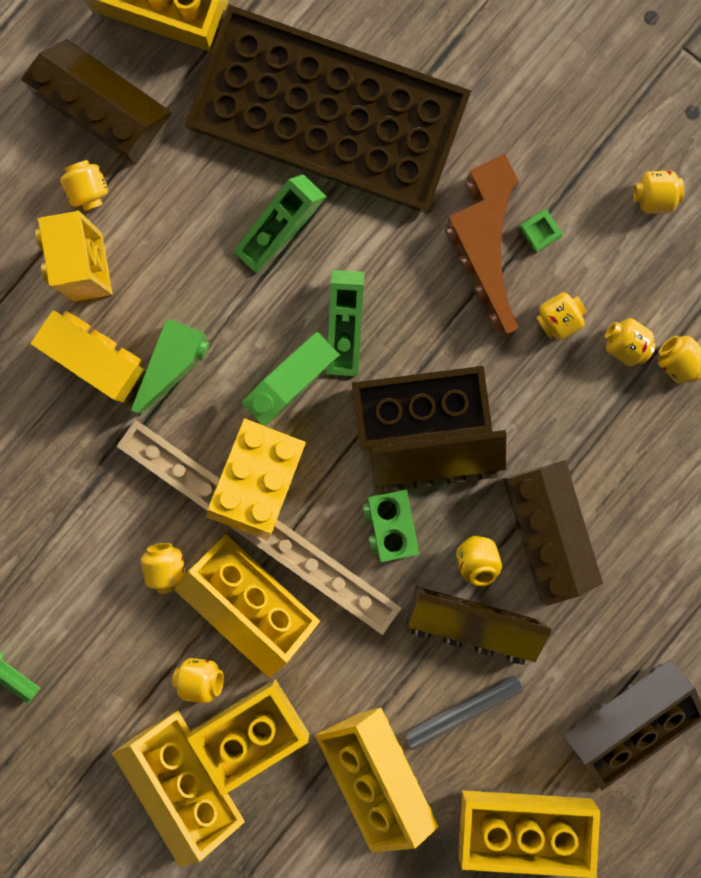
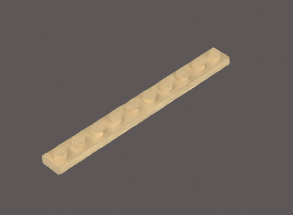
(283, 543)

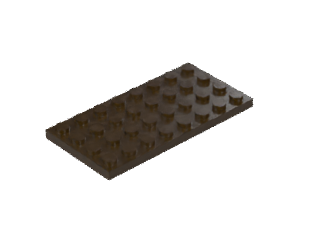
(327, 109)

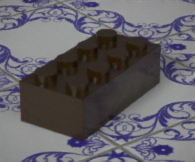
(421, 407)

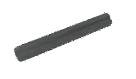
(463, 712)

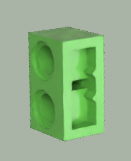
(400, 523)

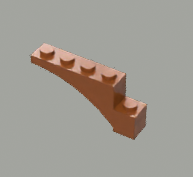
(478, 237)

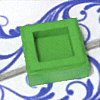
(540, 231)

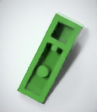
(279, 222)
(345, 321)
(172, 360)
(290, 379)

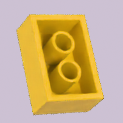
(73, 256)
(90, 355)
(255, 479)
(248, 737)

